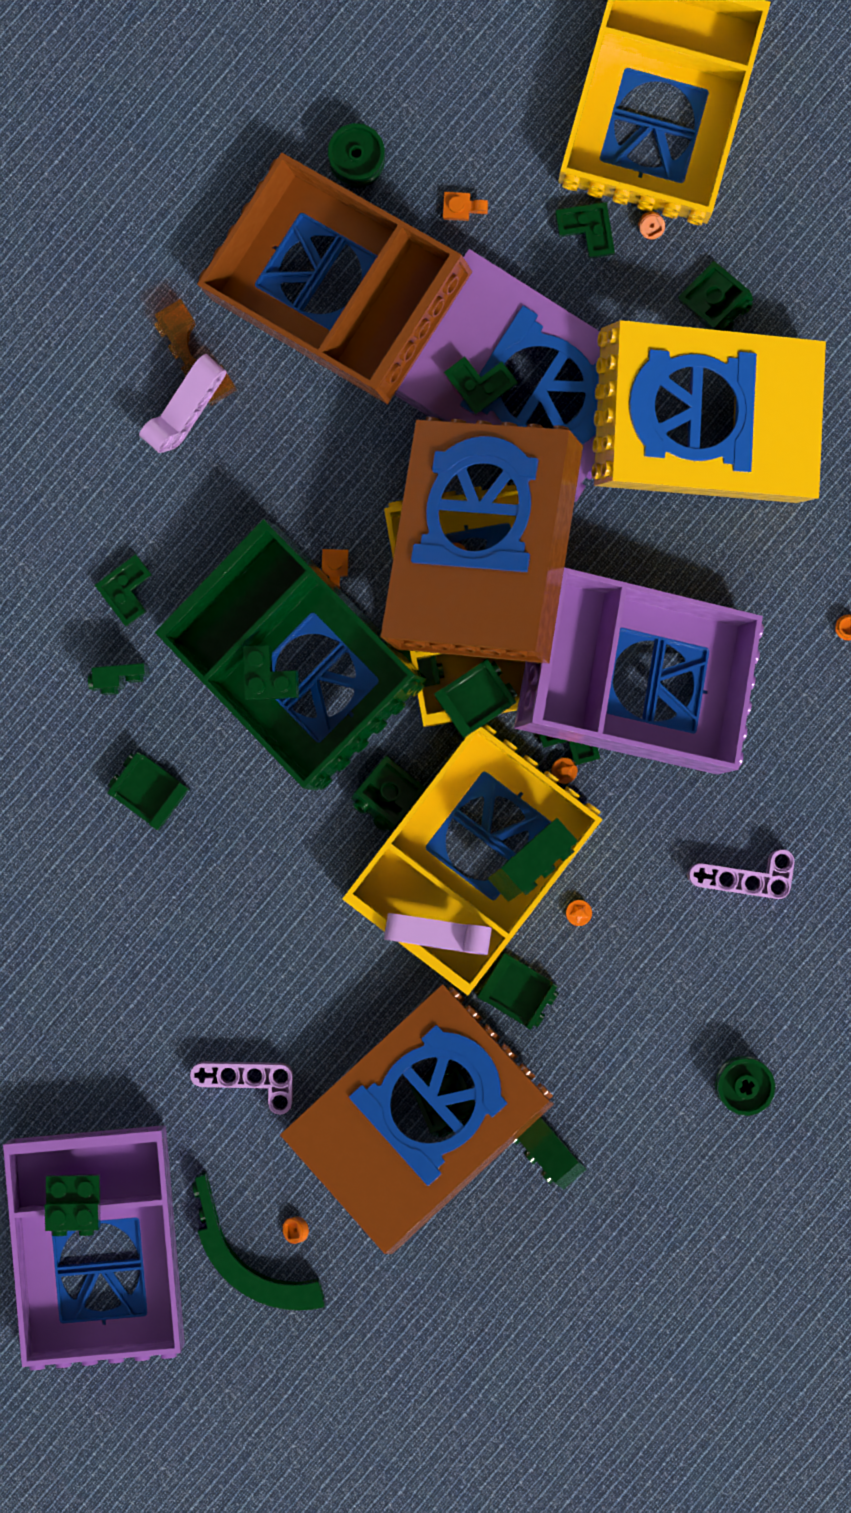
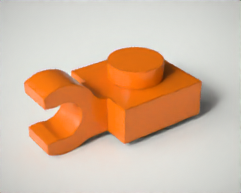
(458, 206)
(335, 564)

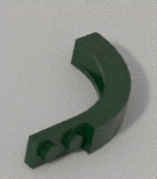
(261, 1288)

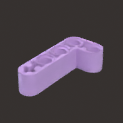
(185, 407)
(739, 877)
(438, 934)
(242, 1080)

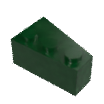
(551, 1154)

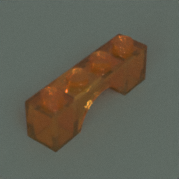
(178, 324)

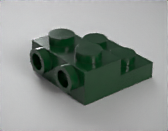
(717, 298)
(111, 678)
(387, 794)
(452, 1082)
(72, 1204)

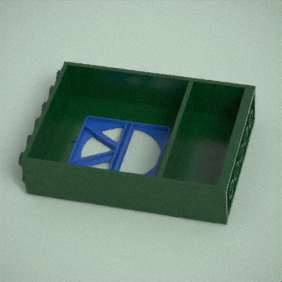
(268, 597)

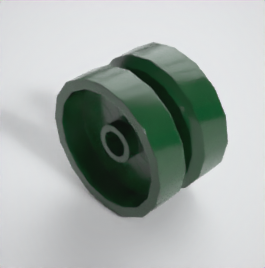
(352, 140)
(757, 1094)

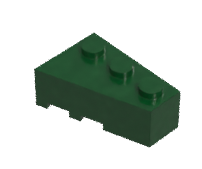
(534, 860)

